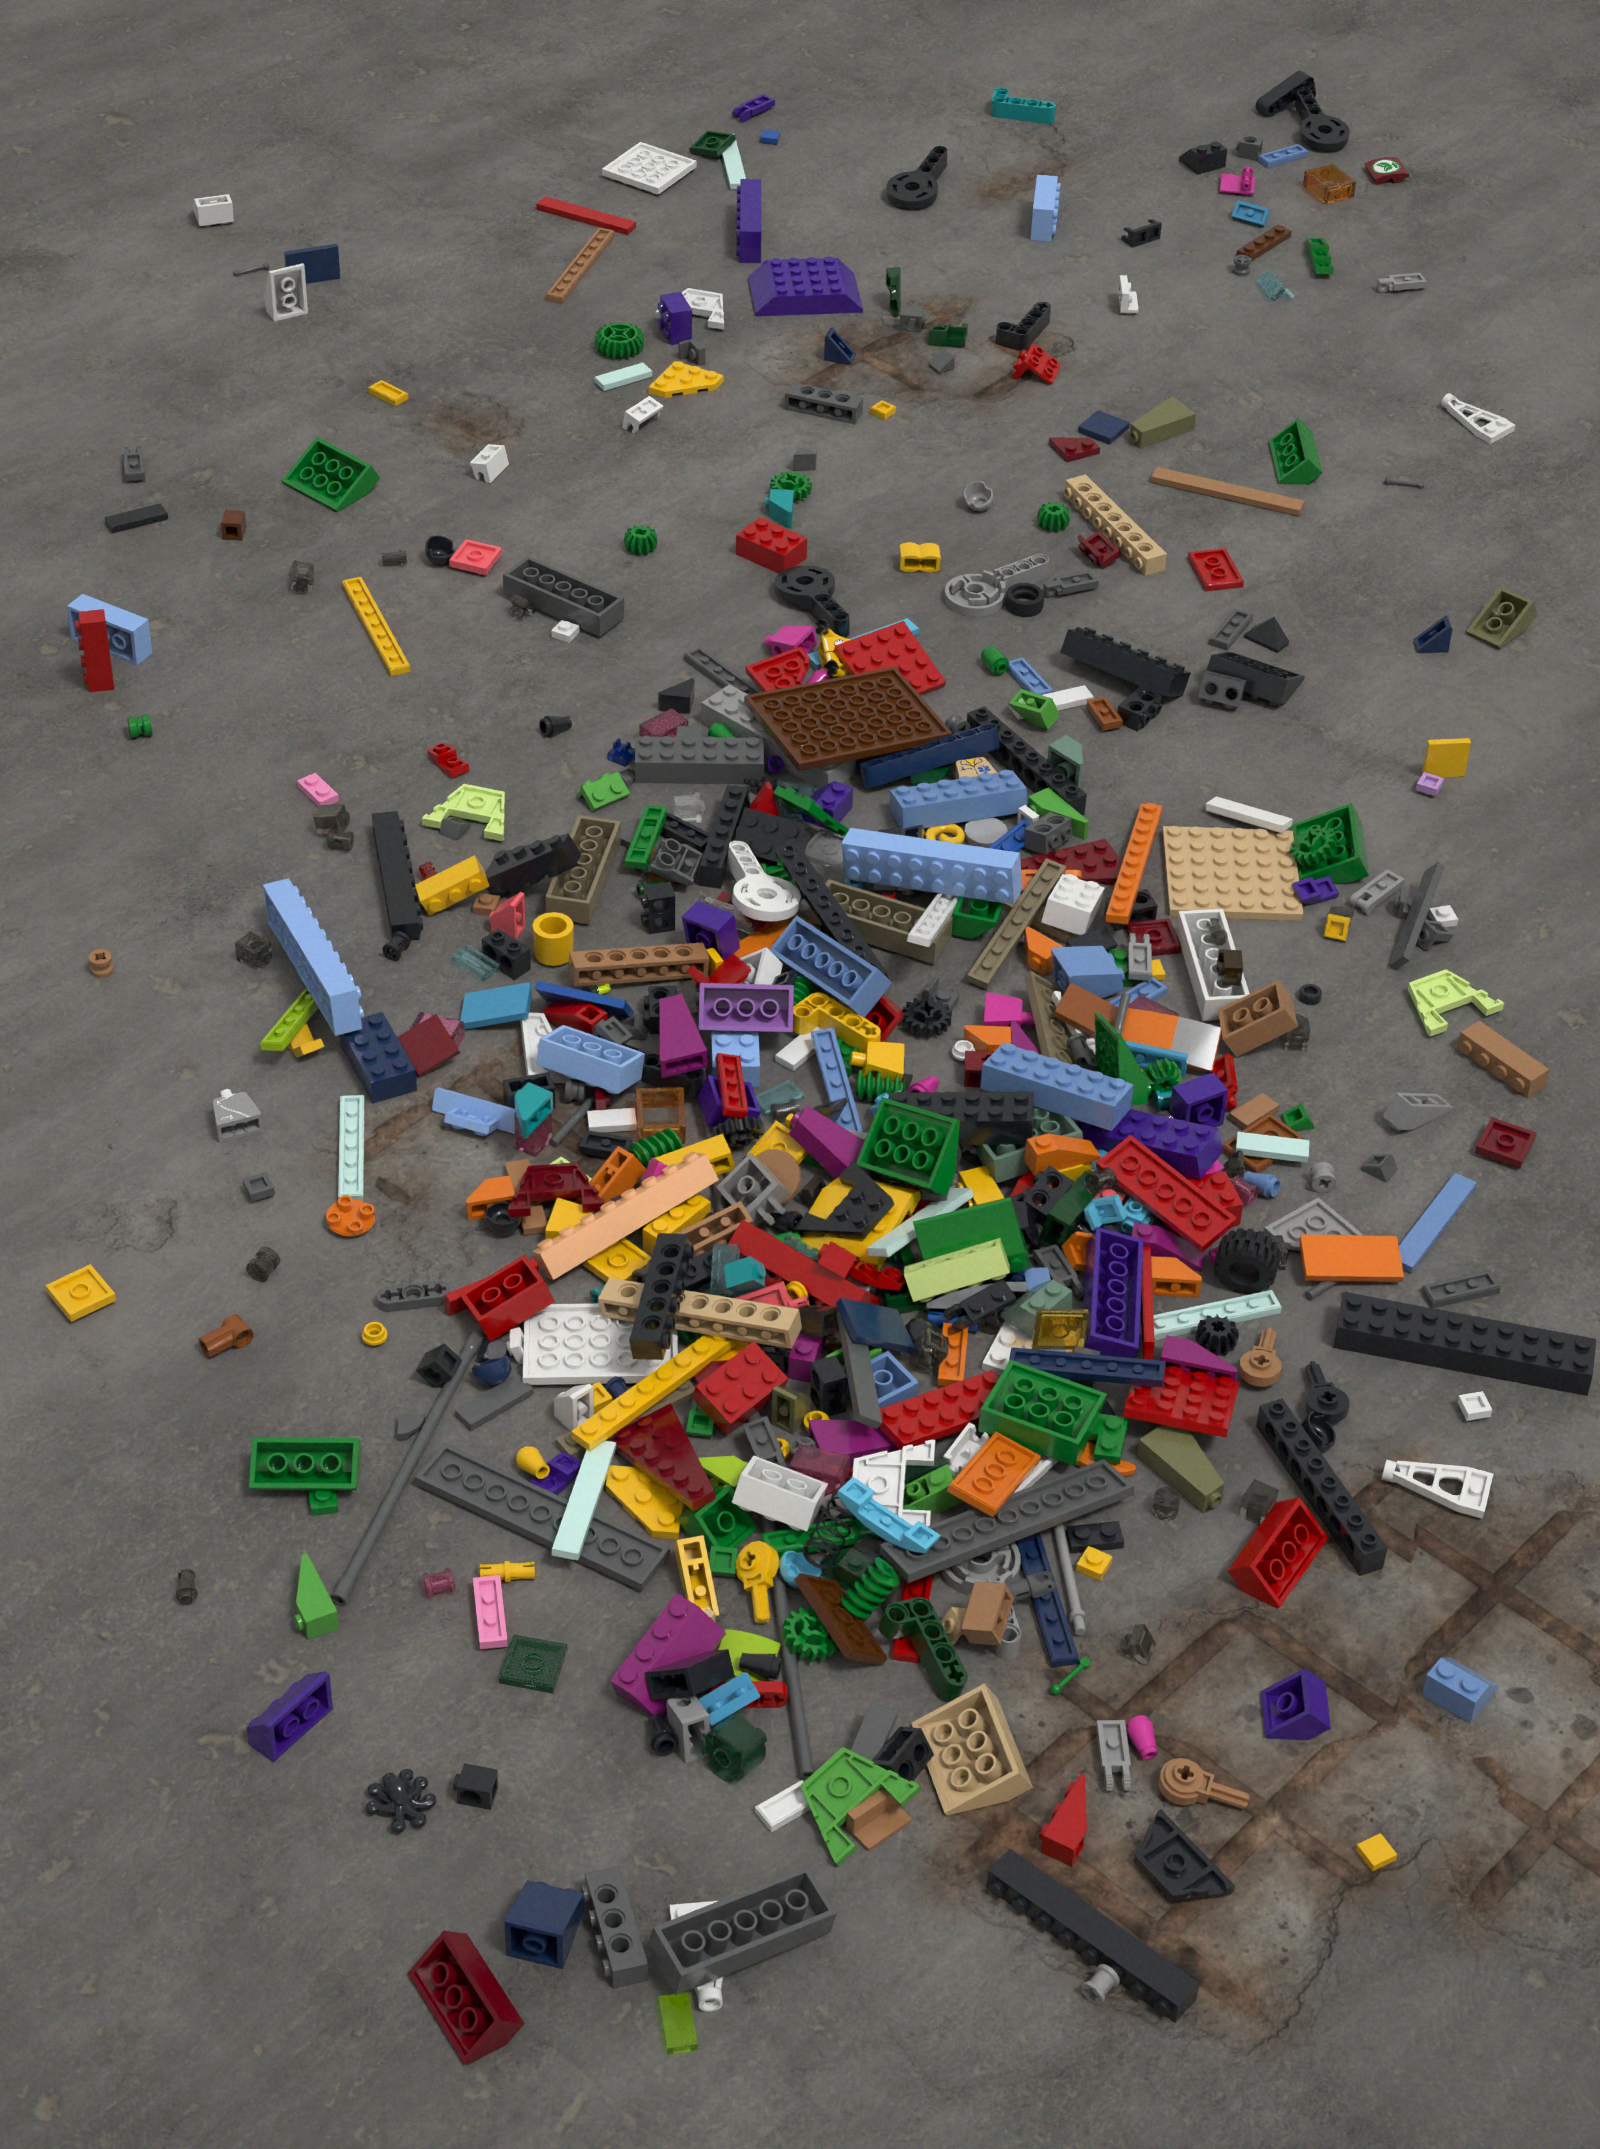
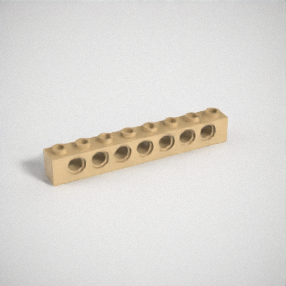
(1115, 525)
(710, 1314)

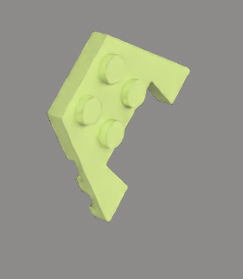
(474, 804)
(1445, 992)

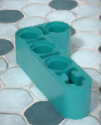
(1021, 108)

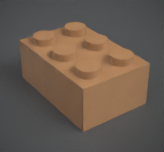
(1257, 1018)

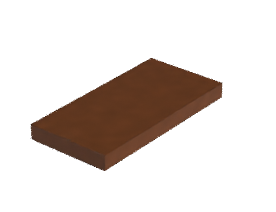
(844, 1627)

